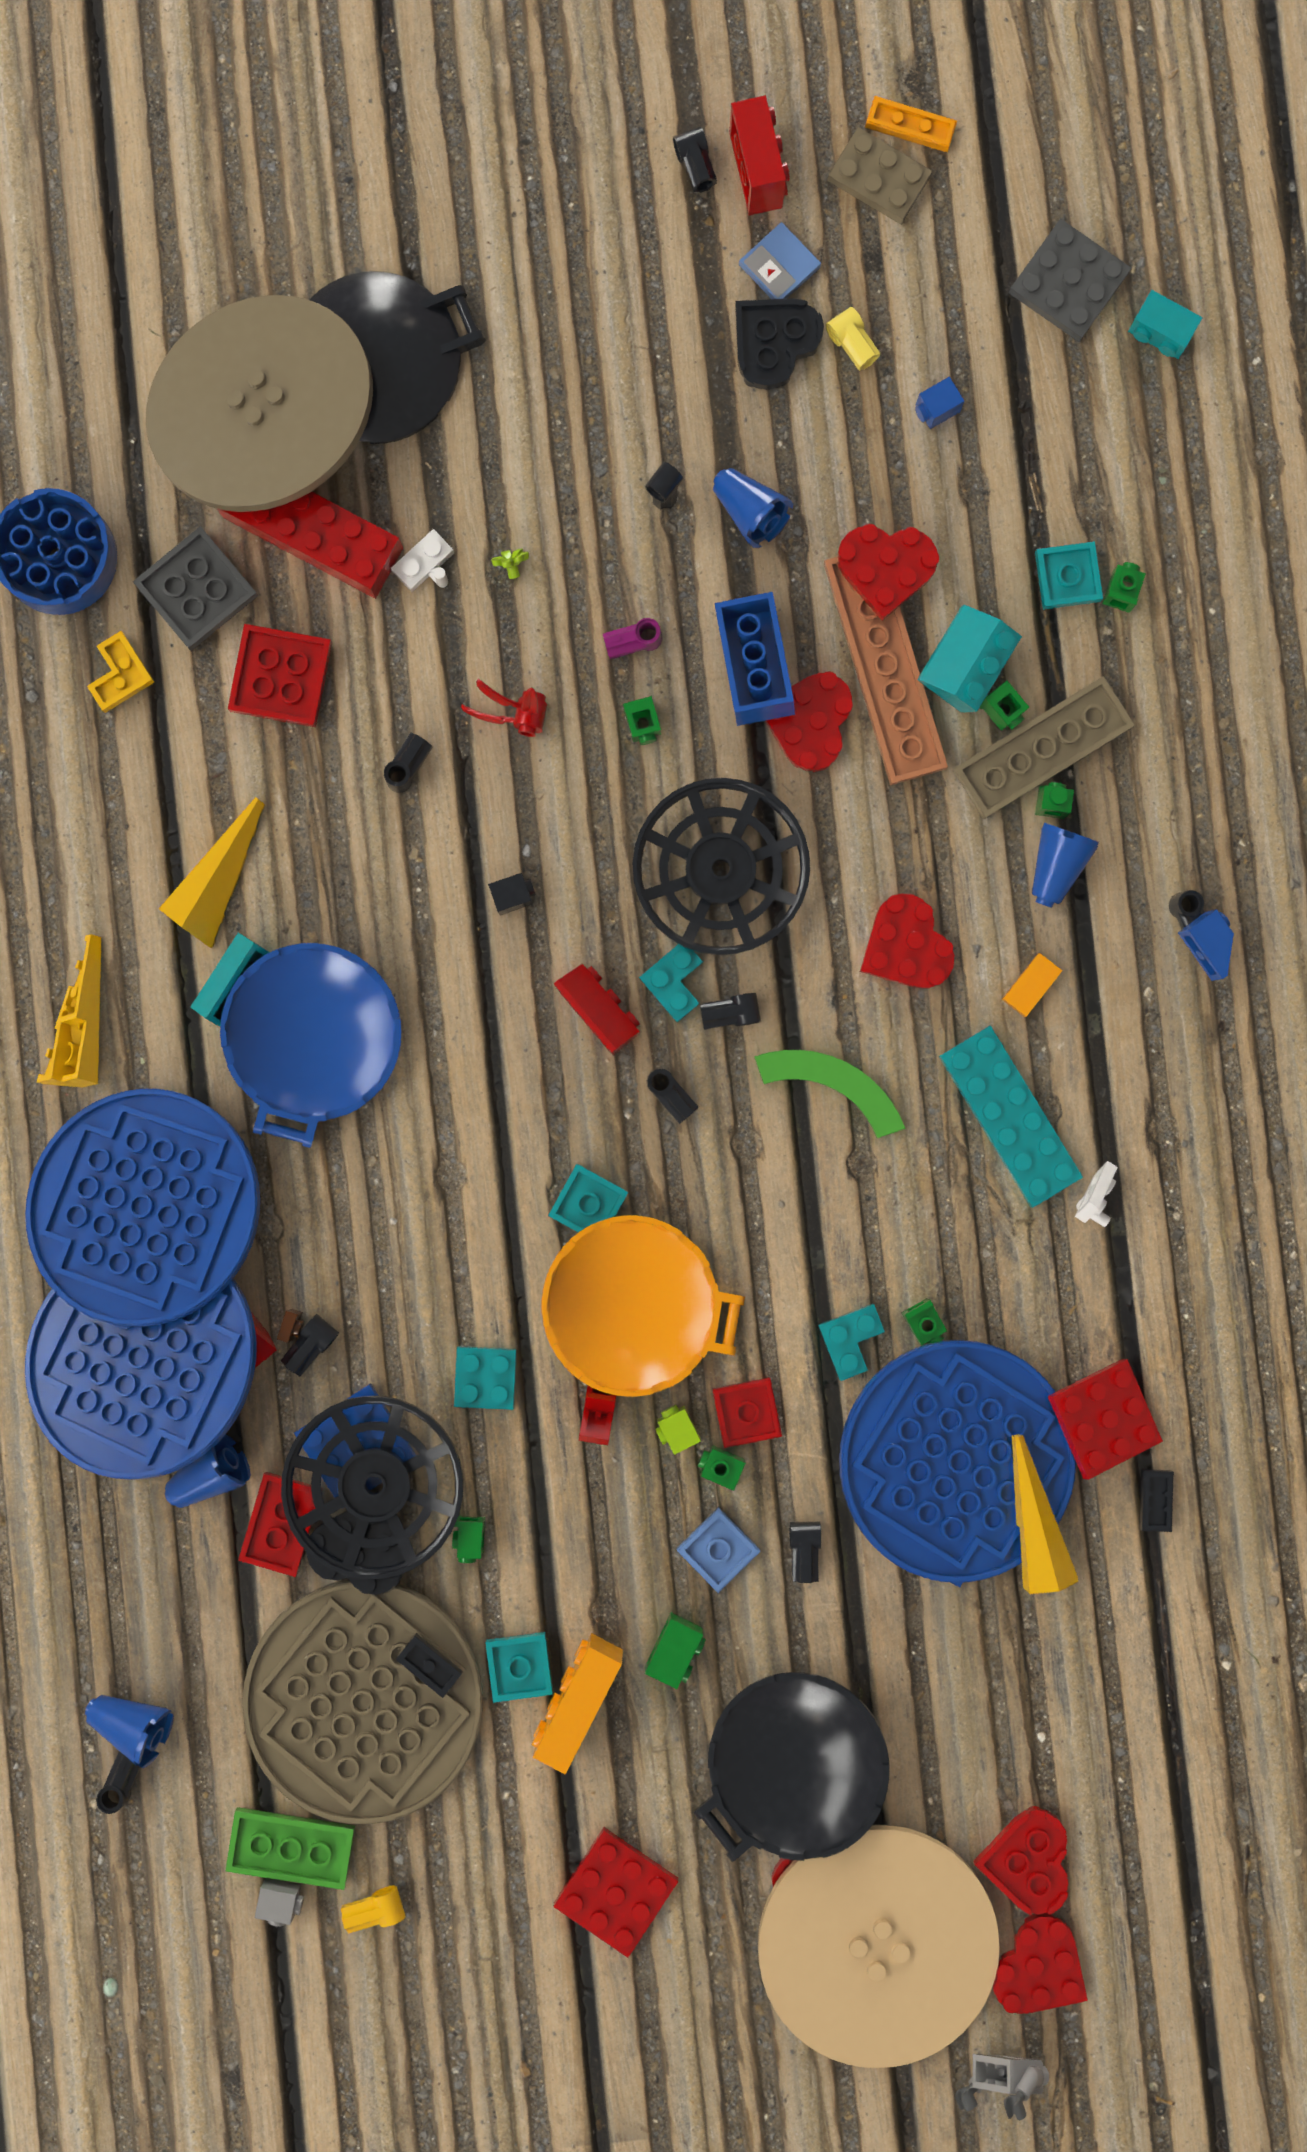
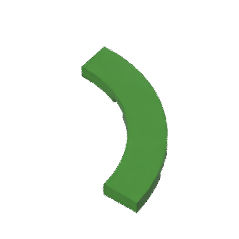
(836, 1075)

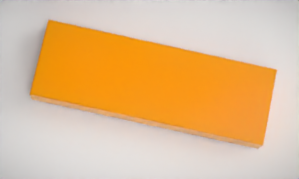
(911, 124)

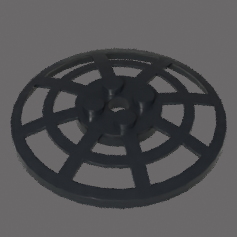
(725, 848)
(360, 1500)

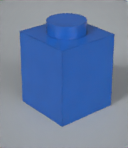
(939, 403)

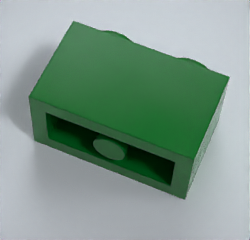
(674, 1651)

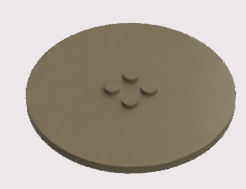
(259, 403)
(346, 1721)

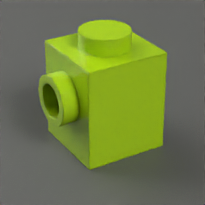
(677, 1429)

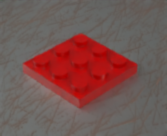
(279, 675)
(1105, 1419)
(615, 1892)

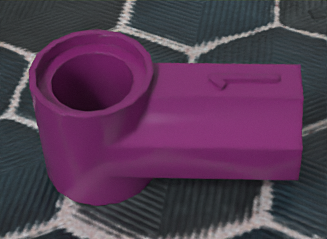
(629, 640)

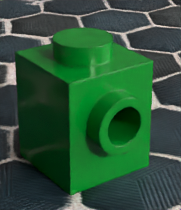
(721, 1467)

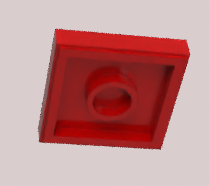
(747, 1412)

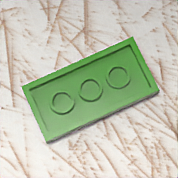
(290, 1848)

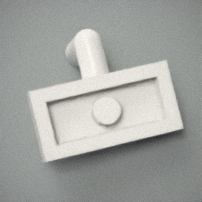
(424, 561)
(1093, 1201)

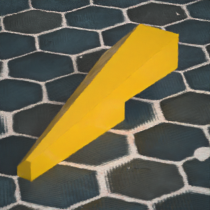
(205, 892)
(76, 1045)
(1043, 1550)

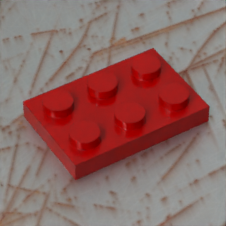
(268, 1536)

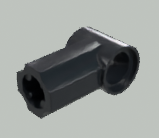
(693, 152)
(664, 486)
(407, 760)
(1196, 910)
(736, 1011)
(673, 1097)
(314, 1340)
(805, 1542)
(120, 1779)

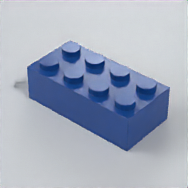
(755, 658)

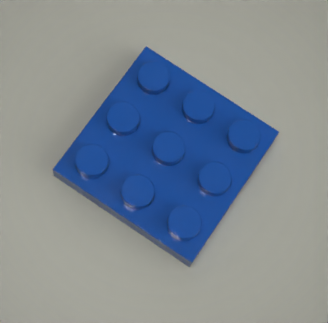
(368, 1439)

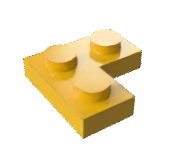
(126, 675)

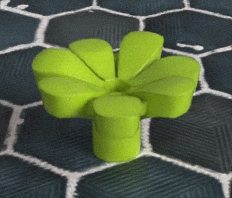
(511, 561)

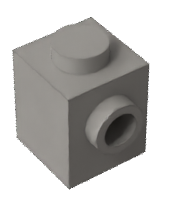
(279, 1902)

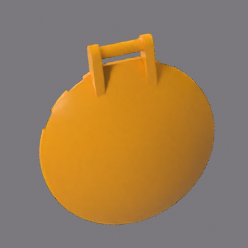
(634, 1306)

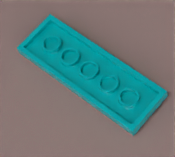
(1010, 1116)

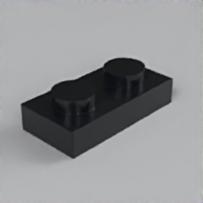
(429, 1665)

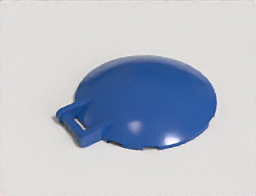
(309, 1036)

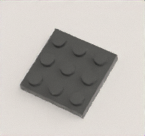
(1069, 280)
(195, 588)

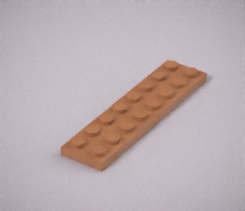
(888, 684)

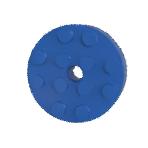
(74, 574)

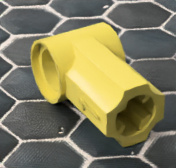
(849, 332)

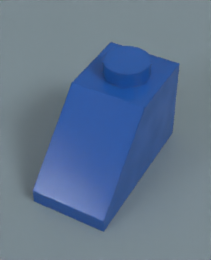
(1210, 942)

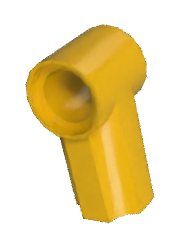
(381, 1909)

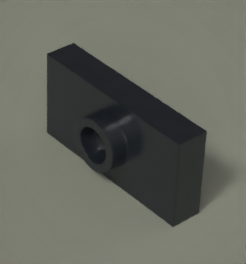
(1156, 1500)

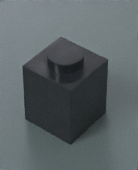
(512, 893)

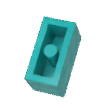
(1164, 325)

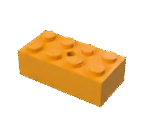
(578, 1703)

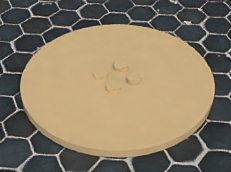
(879, 1949)

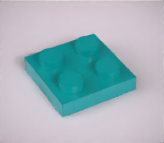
(1068, 575)
(586, 1200)
(485, 1378)
(519, 1667)

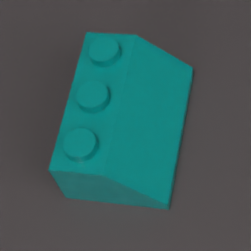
(969, 659)
(235, 961)

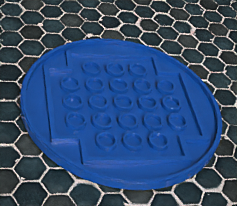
(142, 1208)
(139, 1396)
(934, 1458)

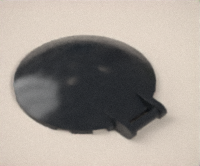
(407, 344)
(795, 1768)

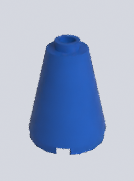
(753, 507)
(1059, 863)
(209, 1476)
(130, 1726)

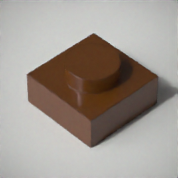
(290, 1326)

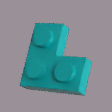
(665, 981)
(842, 1339)

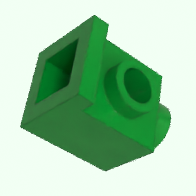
(1117, 593)
(1005, 697)
(642, 710)
(1054, 800)
(917, 1315)
(469, 1538)

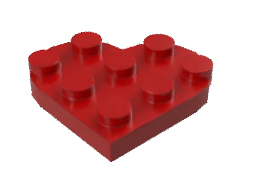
(887, 567)
(813, 734)
(905, 946)
(1027, 1861)
(1041, 1968)

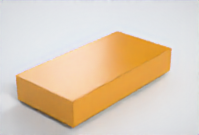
(1032, 985)

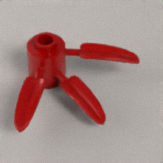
(529, 712)

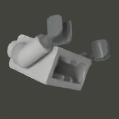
(1004, 2075)

